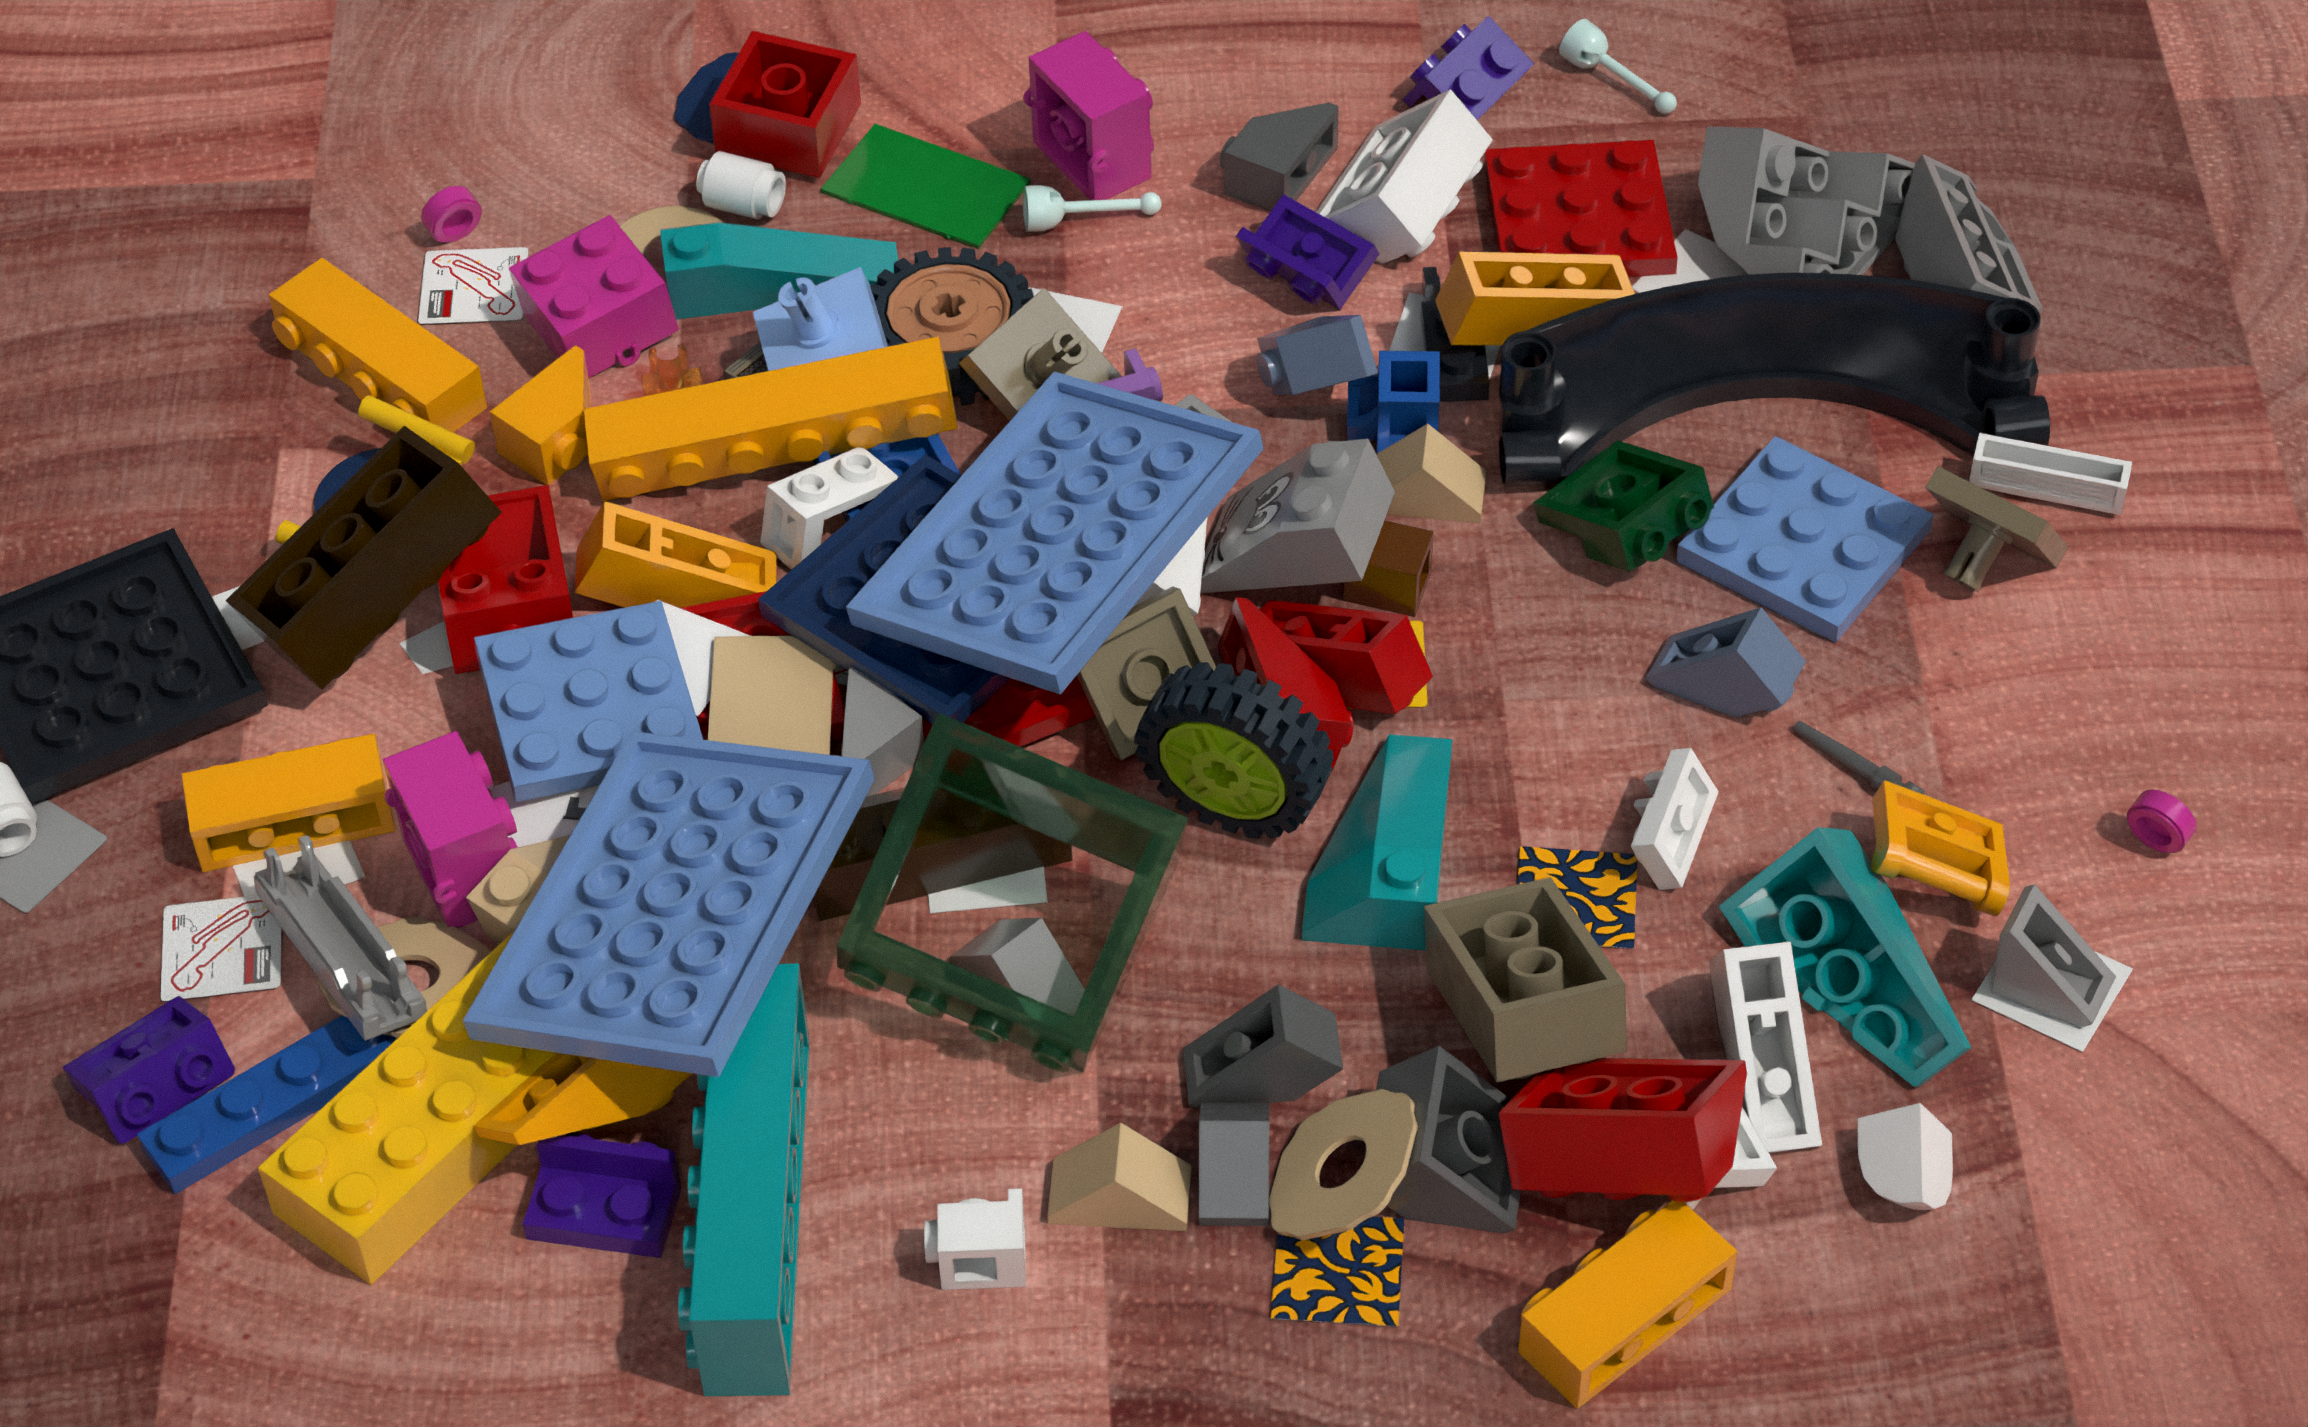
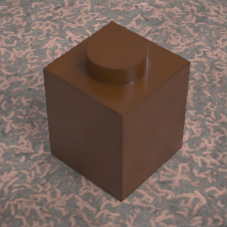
(1395, 571)

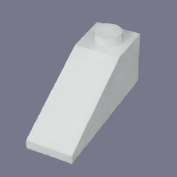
(1765, 1027)

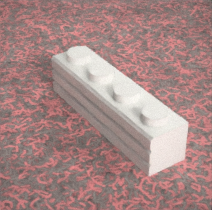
(2050, 473)

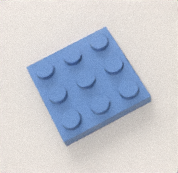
(1805, 538)
(577, 690)

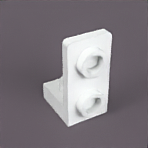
(802, 501)

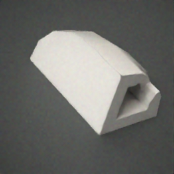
(1907, 1156)

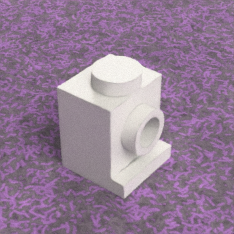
(979, 1243)

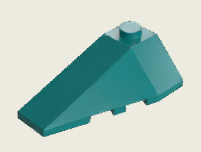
(744, 266)
(1385, 851)
(1852, 951)

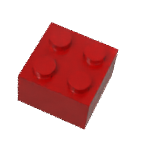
(786, 103)

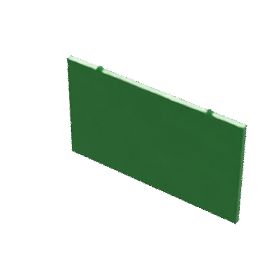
(926, 186)

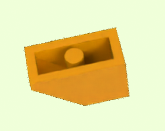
(545, 421)

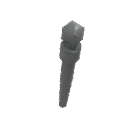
(1853, 760)

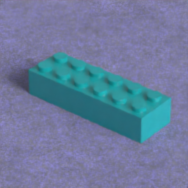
(749, 1202)

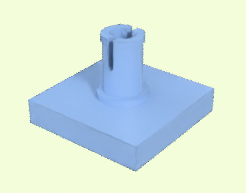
(820, 321)

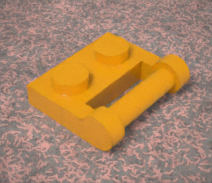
(1940, 847)

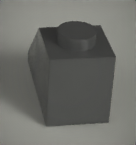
(1279, 154)
(1264, 1052)

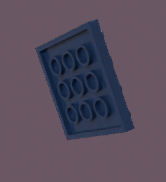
(815, 595)

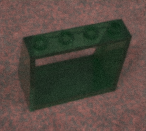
(1054, 803)

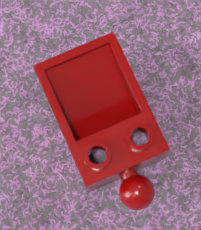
(506, 577)

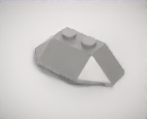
(1956, 238)

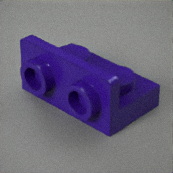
(151, 1068)
(603, 1195)

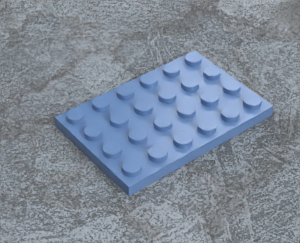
(1055, 531)
(671, 903)

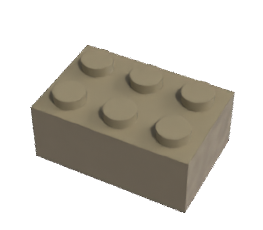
(1525, 979)

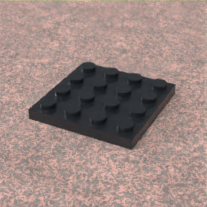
(114, 666)

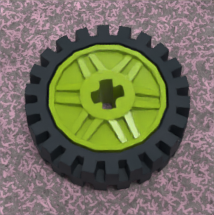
(1234, 750)

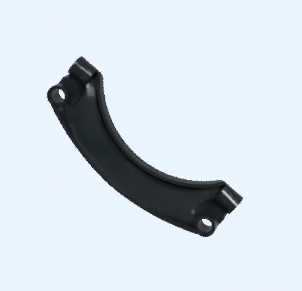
(1883, 344)

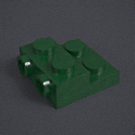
(1628, 504)

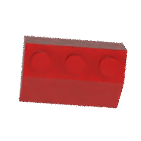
(1626, 1128)

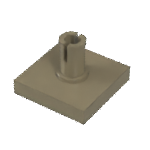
(1027, 352)
(1992, 525)
(1136, 660)

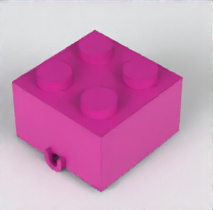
(1090, 116)
(595, 295)
(449, 820)

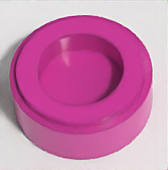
(451, 214)
(2161, 821)

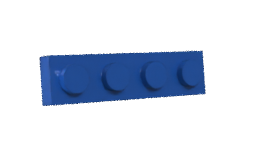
(258, 1103)

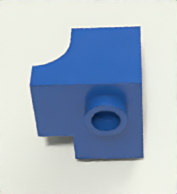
(1396, 398)

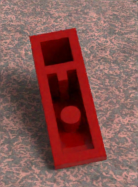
(1260, 646)
(1363, 651)

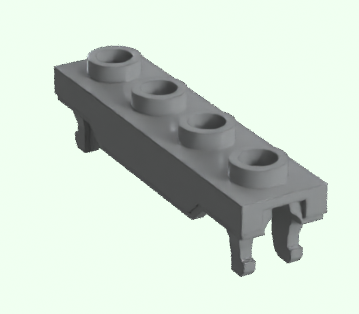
(340, 943)

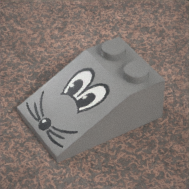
(1301, 521)

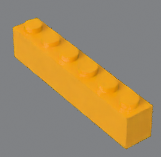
(769, 419)

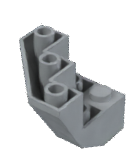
(1797, 205)

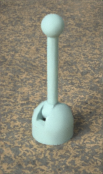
(1587, 47)
(1045, 206)

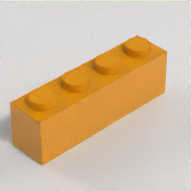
(375, 347)

